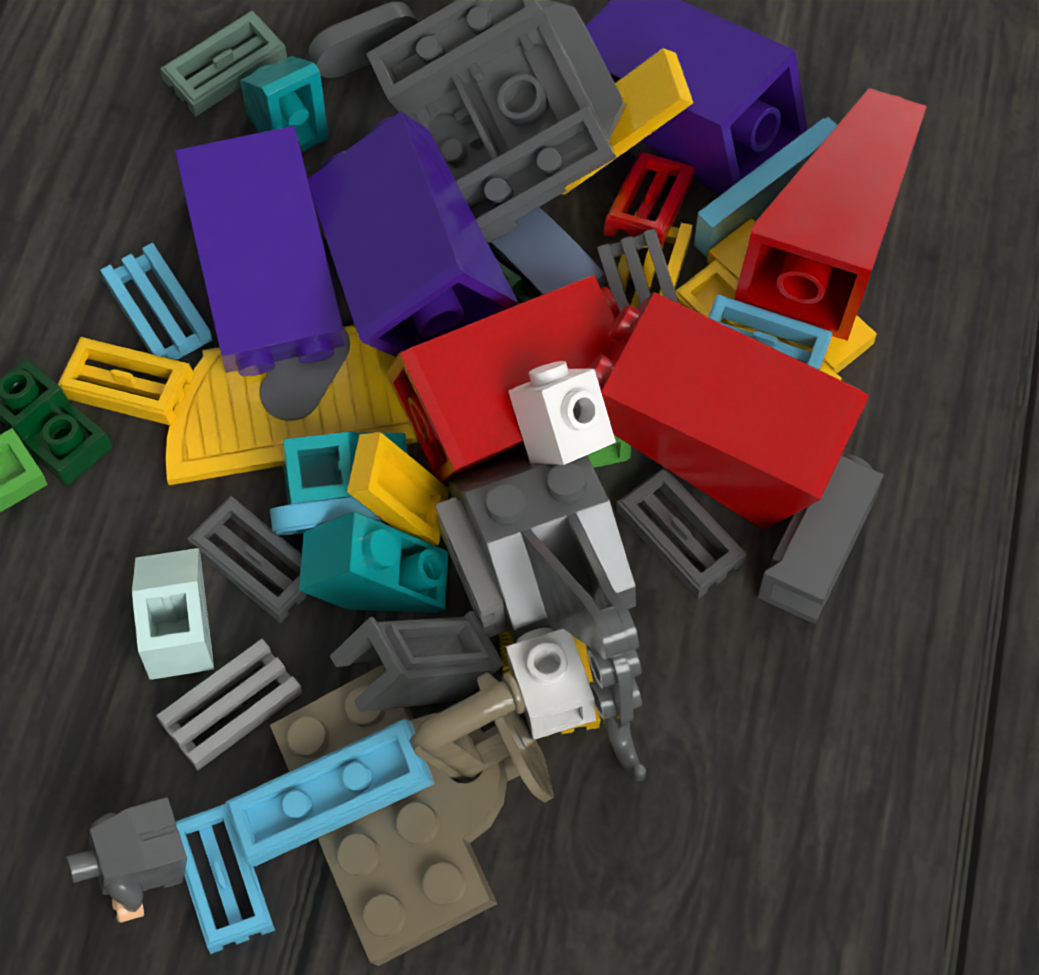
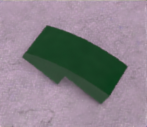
(49, 423)

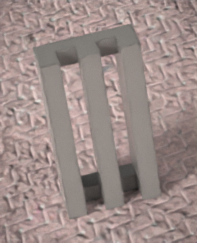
(471, 566)
(214, 686)

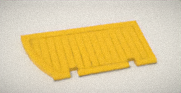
(229, 432)

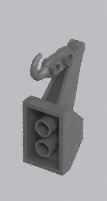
(562, 568)

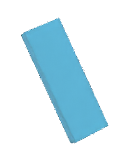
(758, 189)
(328, 793)

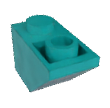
(322, 465)
(372, 567)

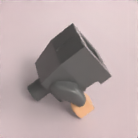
(131, 855)

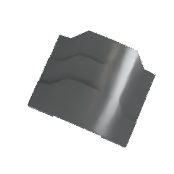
(507, 98)

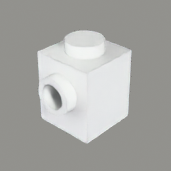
(561, 414)
(551, 681)

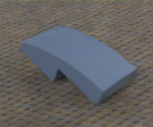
(545, 254)

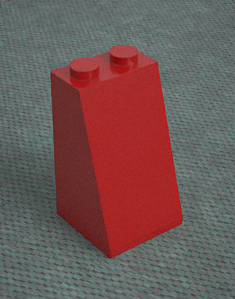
(826, 226)
(461, 380)
(725, 409)

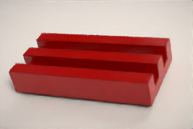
(636, 225)

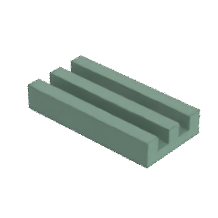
(228, 66)

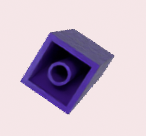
(739, 84)
(405, 239)
(261, 251)

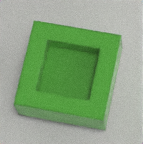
(18, 471)

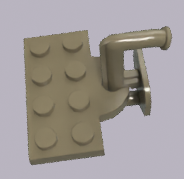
(412, 862)

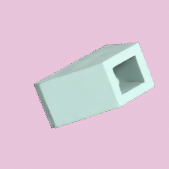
(171, 614)

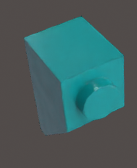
(285, 97)

